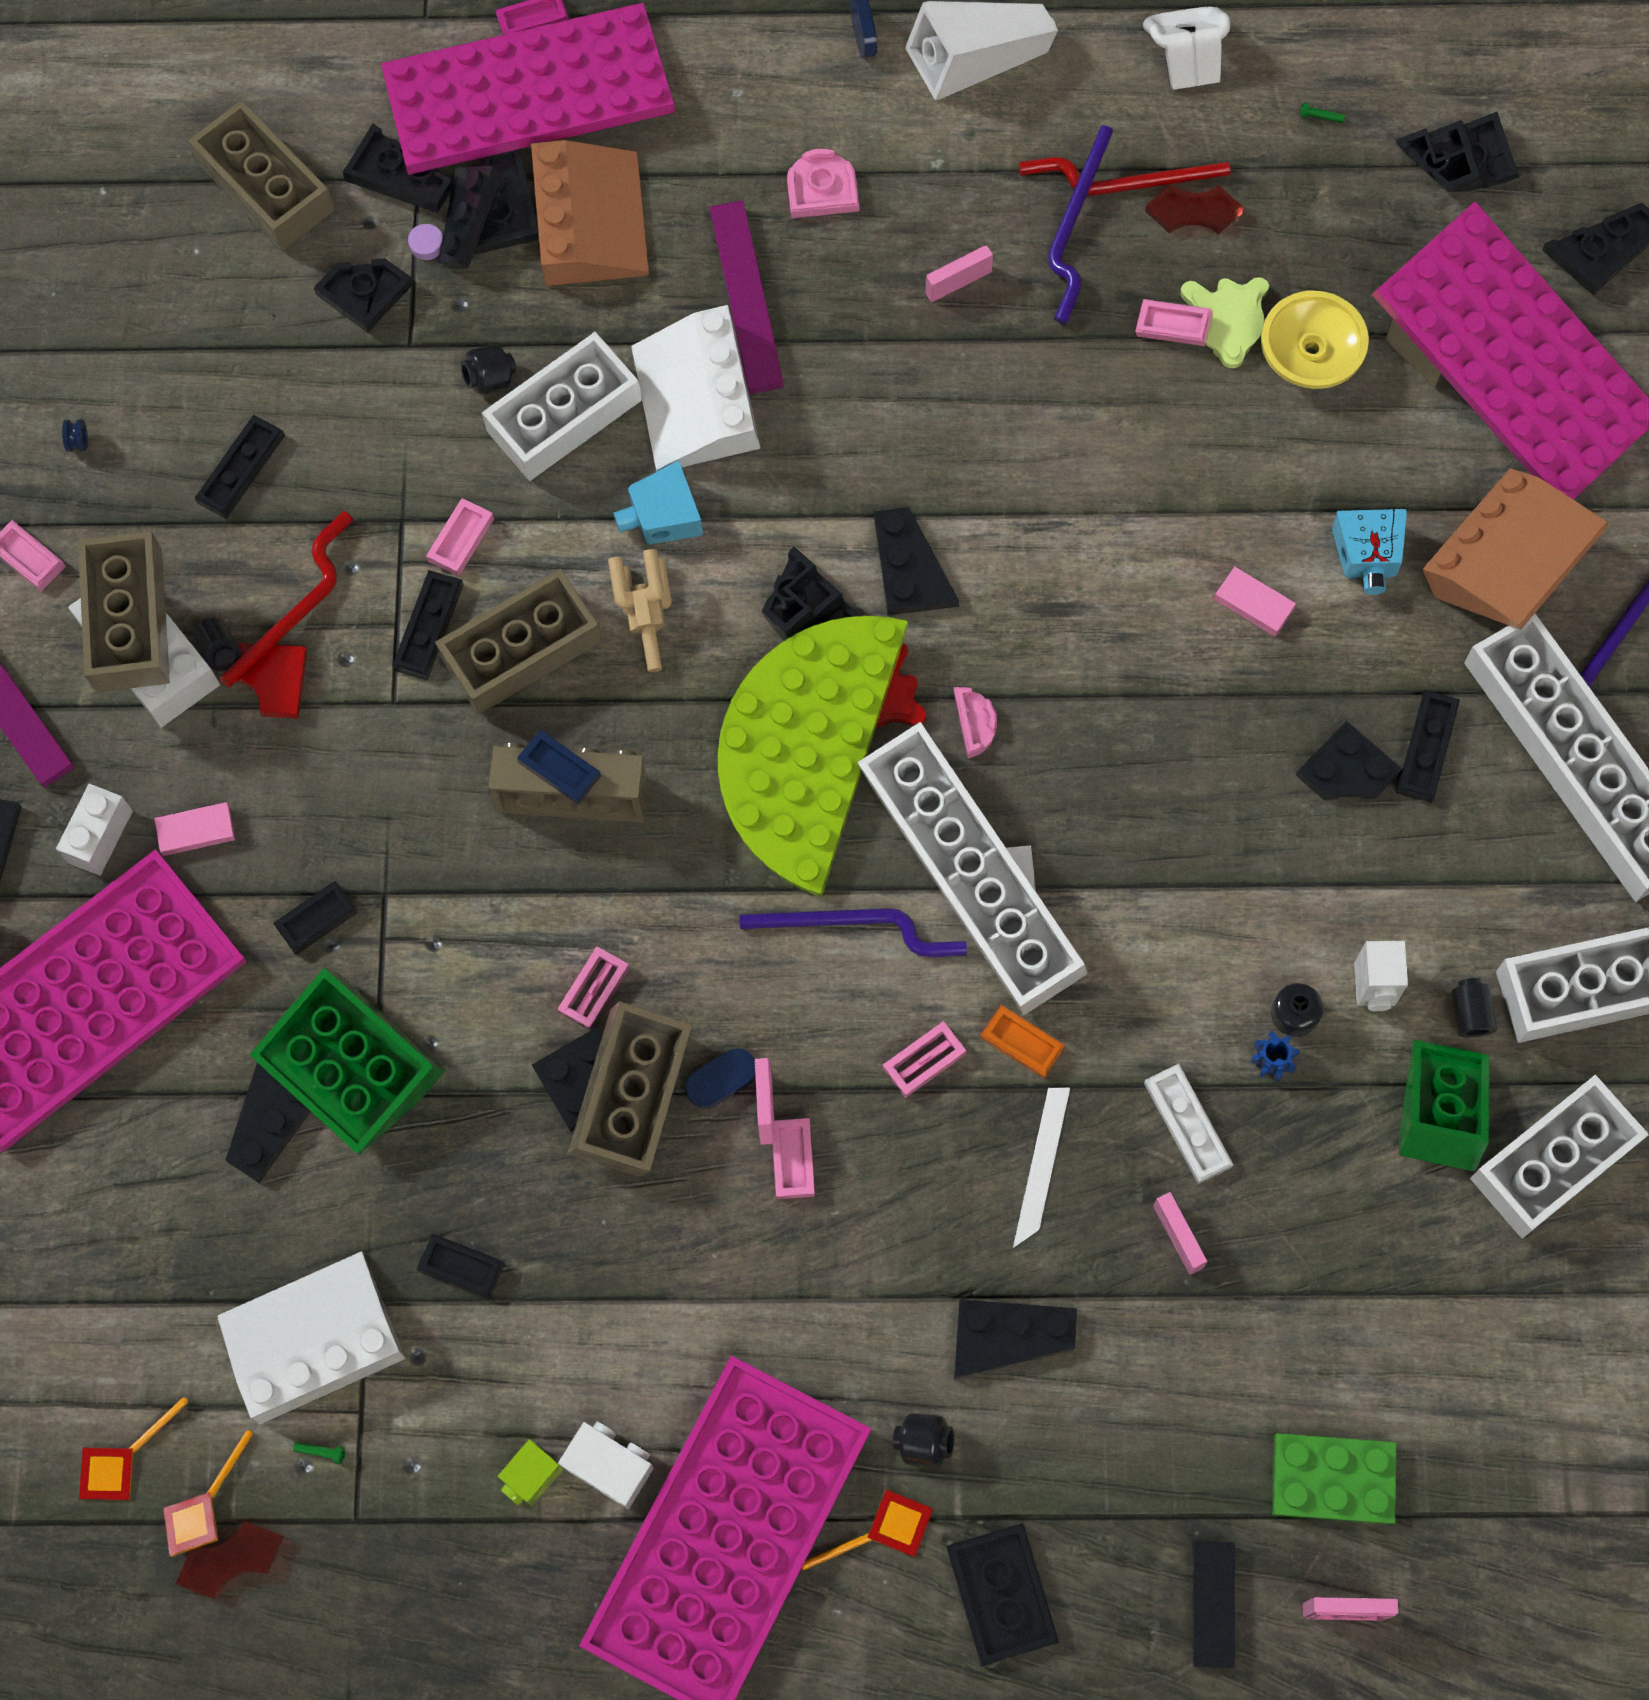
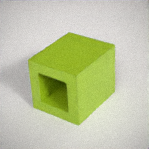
(529, 1474)

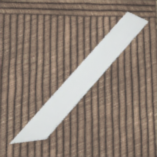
(1042, 1163)

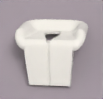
(1193, 56)

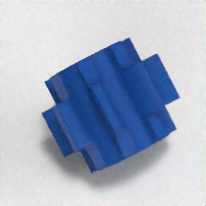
(1270, 1046)

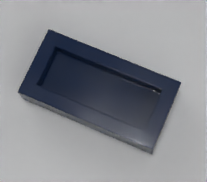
(559, 767)

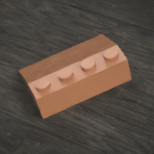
(588, 212)
(1513, 550)

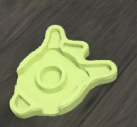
(1235, 319)

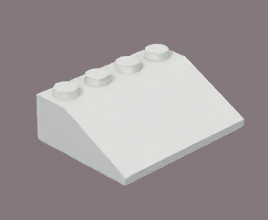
(695, 390)
(309, 1338)

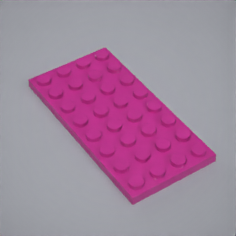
(527, 88)
(1516, 353)
(102, 989)
(726, 1537)

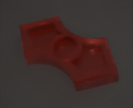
(1179, 208)
(246, 1552)

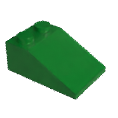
(1445, 1106)

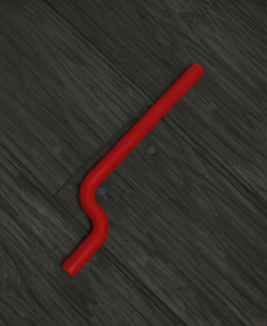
(1124, 183)
(299, 611)

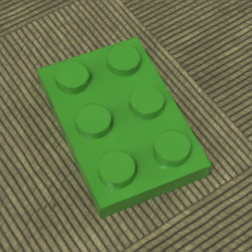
(1334, 1479)

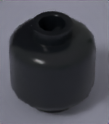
(488, 369)
(1301, 1020)
(924, 1440)

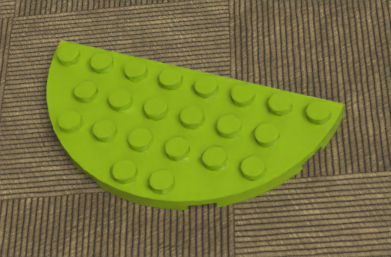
(798, 739)

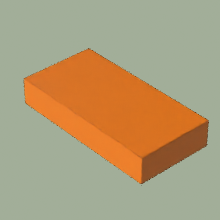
(1022, 1041)

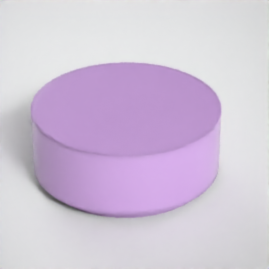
(425, 241)

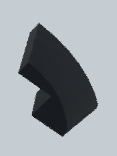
(1463, 154)
(803, 598)

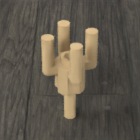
(643, 602)

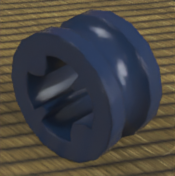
(75, 435)

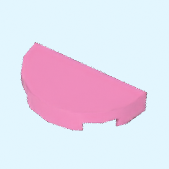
(976, 720)

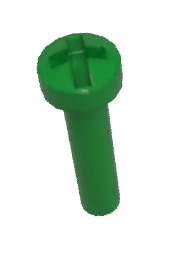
(1323, 114)
(336, 1454)

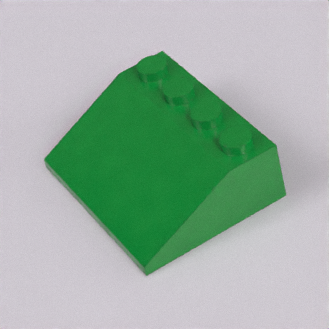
(346, 1061)

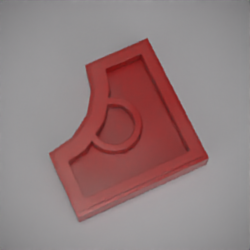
(277, 679)

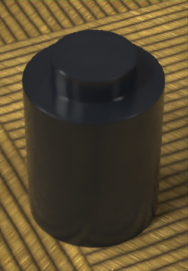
(216, 644)
(1473, 1008)

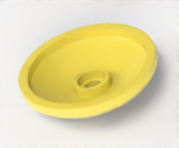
(1319, 323)

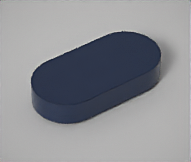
(863, 28)
(721, 1078)

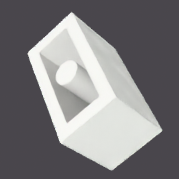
(94, 829)
(1380, 974)
(607, 1464)

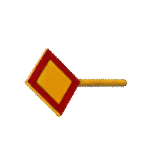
(108, 1471)
(193, 1520)
(896, 1524)

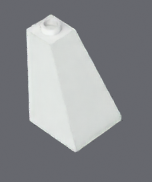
(975, 40)

